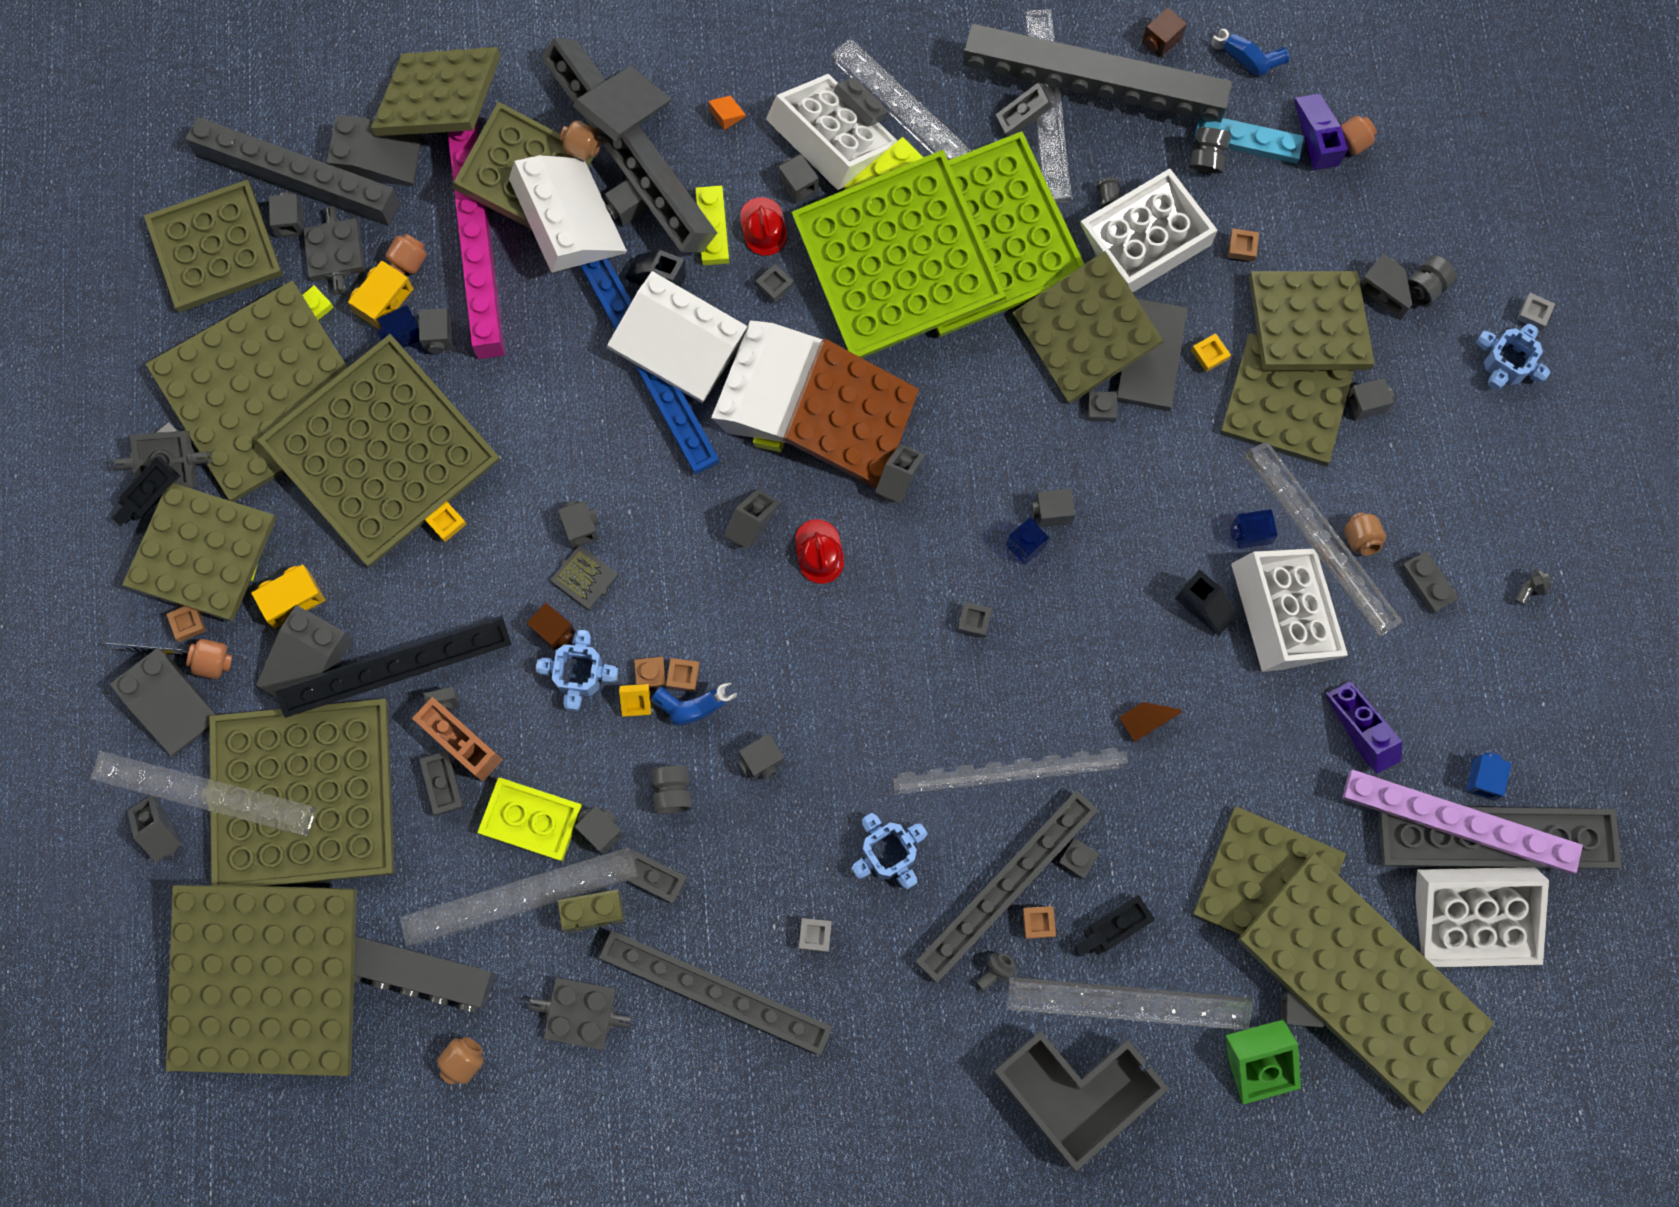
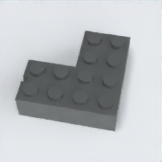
(1077, 1112)

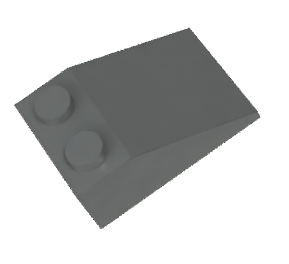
(377, 158)
(302, 650)
(164, 701)

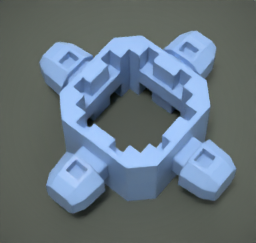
(1523, 341)
(581, 650)
(914, 835)

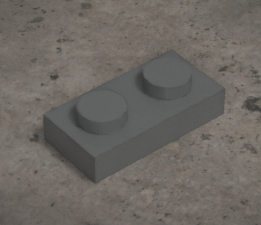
(861, 101)
(1024, 110)
(1429, 582)
(441, 783)
(657, 878)

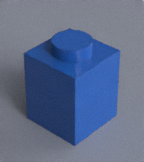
(1488, 776)

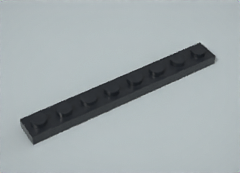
(392, 666)

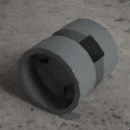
(1210, 149)
(1431, 280)
(671, 794)

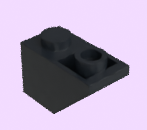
(660, 262)
(1207, 602)

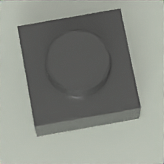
(774, 283)
(1102, 406)
(974, 619)
(447, 697)
(1078, 858)

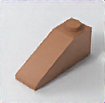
(457, 739)

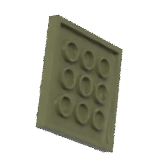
(436, 91)
(503, 140)
(213, 245)
(1310, 320)
(1088, 327)
(1287, 408)
(200, 551)
(1252, 867)

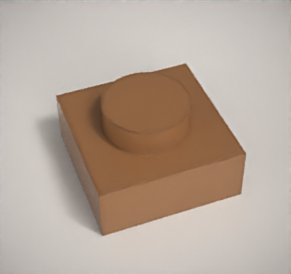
(1243, 244)
(186, 623)
(650, 672)
(683, 675)
(1039, 922)

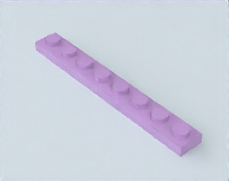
(1462, 822)

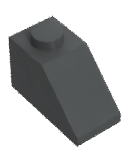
(1388, 286)
(899, 473)
(751, 518)
(153, 829)

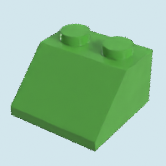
(1264, 1061)

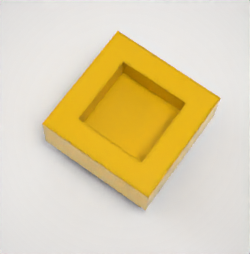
(1210, 352)
(445, 521)
(635, 700)

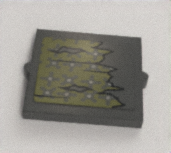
(584, 577)

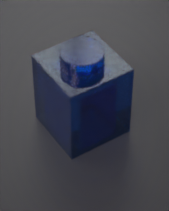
(400, 325)
(1254, 529)
(1027, 541)

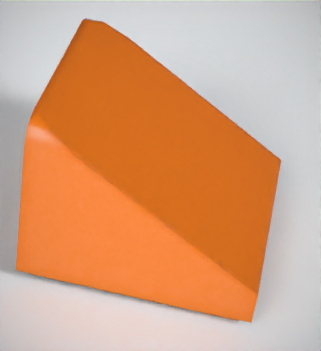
(726, 111)

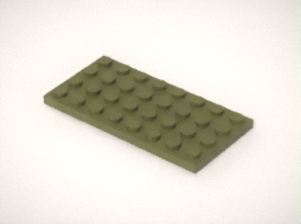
(1366, 983)

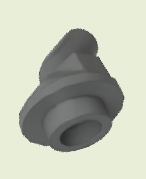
(1538, 582)
(1001, 967)

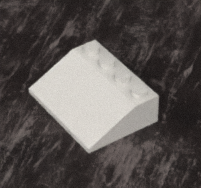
(827, 130)
(565, 211)
(1150, 230)
(677, 337)
(765, 381)
(1288, 608)
(1482, 916)

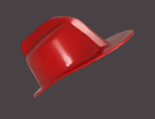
(763, 226)
(819, 551)

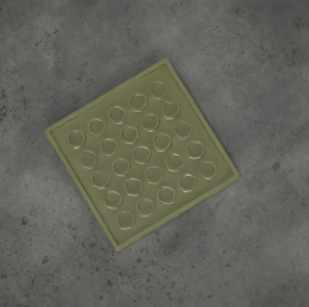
(246, 379)
(379, 450)
(320, 758)
(261, 980)

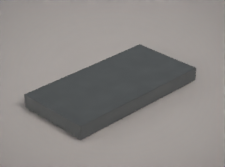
(622, 103)
(1153, 377)

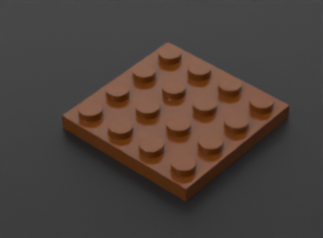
(850, 413)

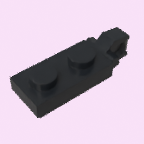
(145, 491)
(1115, 927)

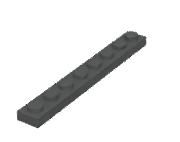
(1006, 886)
(716, 992)

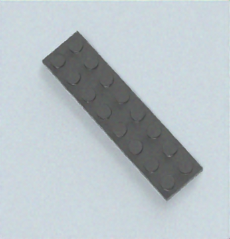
(1419, 846)

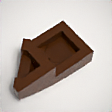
(1147, 718)

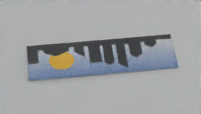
(144, 649)

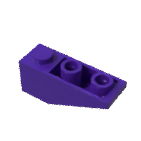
(1321, 131)
(1366, 728)

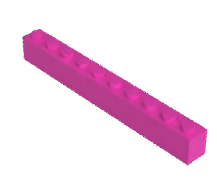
(477, 257)

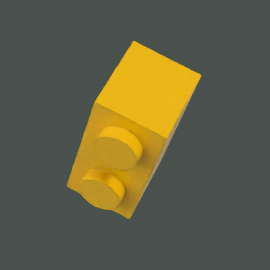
(380, 293)
(280, 596)

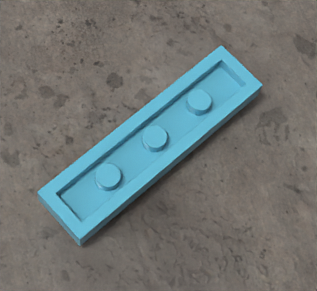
(1259, 140)

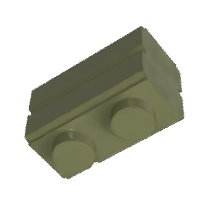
(591, 911)

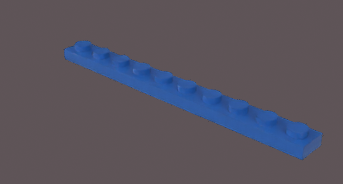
(667, 398)

